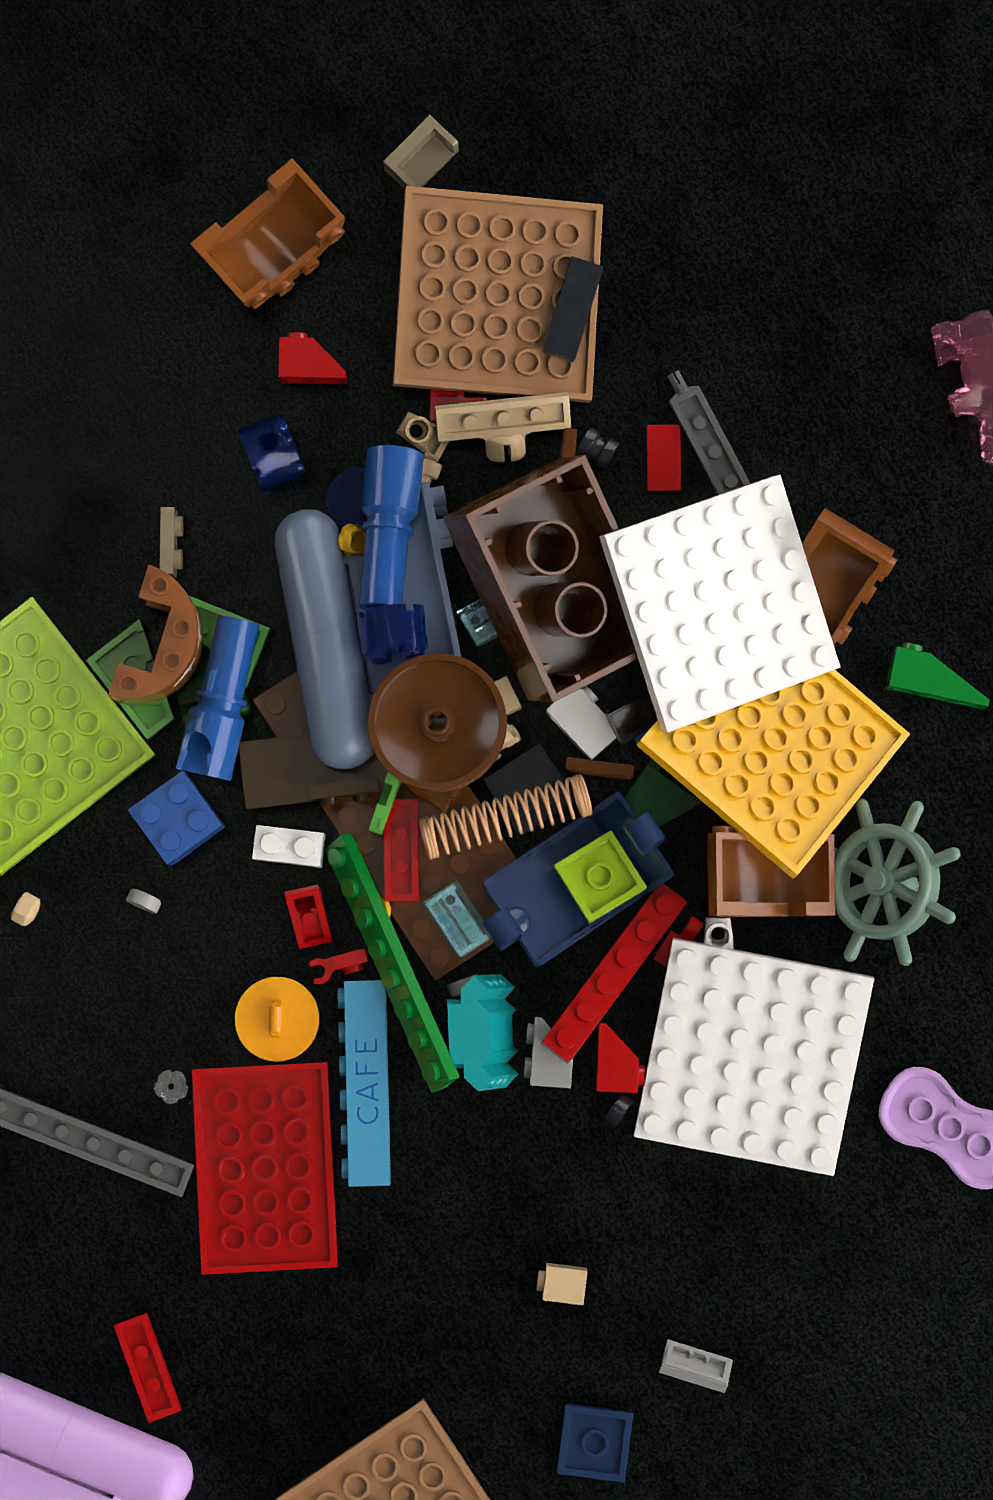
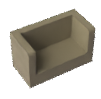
(421, 154)

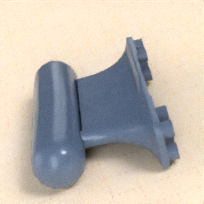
(322, 612)

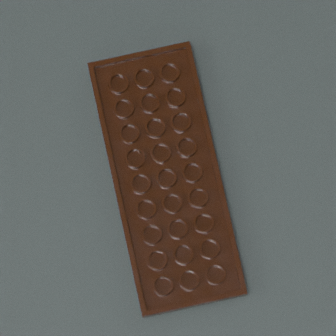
(286, 716)

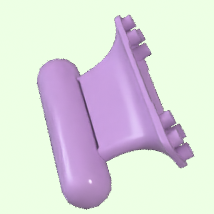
(77, 1454)

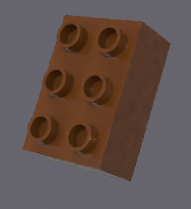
(547, 577)

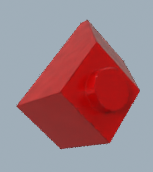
(307, 362)
(616, 1064)

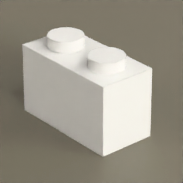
(583, 722)
(289, 846)

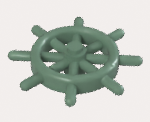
(887, 882)

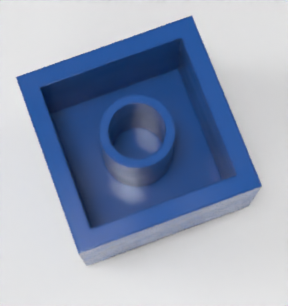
(176, 818)

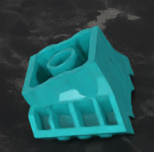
(483, 1032)

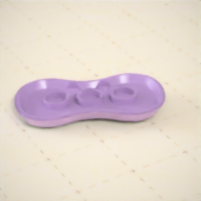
(928, 1114)

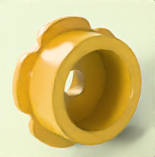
(351, 539)

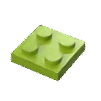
(600, 877)

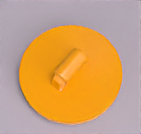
(277, 1019)

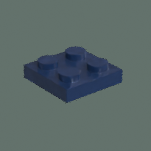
(595, 1442)

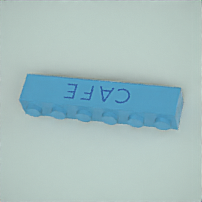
(366, 1083)

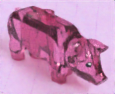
(973, 345)

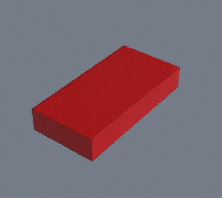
(663, 458)

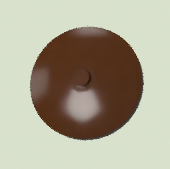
(437, 722)

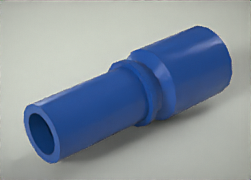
(389, 504)
(215, 724)

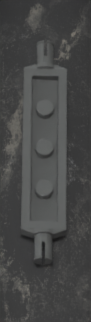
(706, 436)

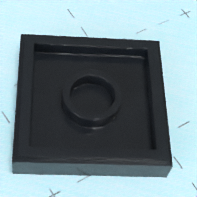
(527, 772)

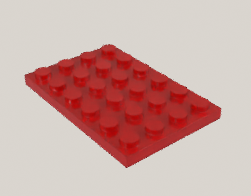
(264, 1168)

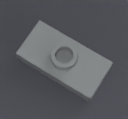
(696, 1366)

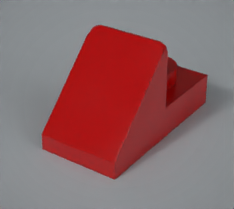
(308, 916)

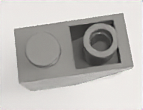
(544, 1066)

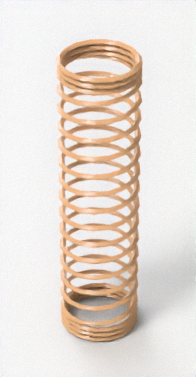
(427, 827)

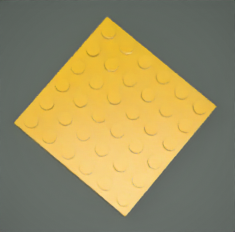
(783, 763)

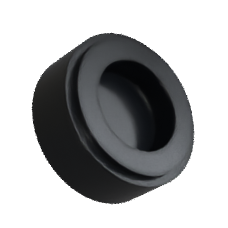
(618, 1111)

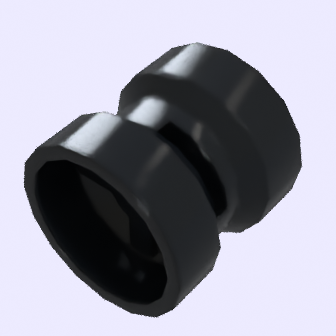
(594, 448)

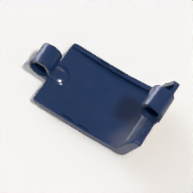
(535, 901)

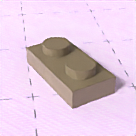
(170, 527)

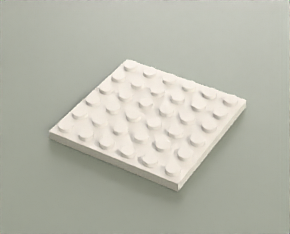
(720, 603)
(753, 1056)

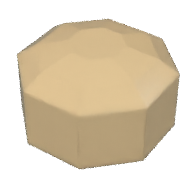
(26, 909)

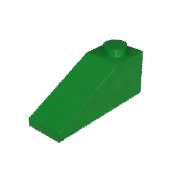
(928, 677)

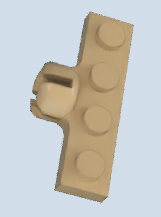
(503, 421)

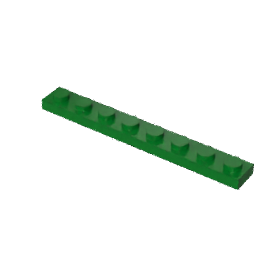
(391, 963)

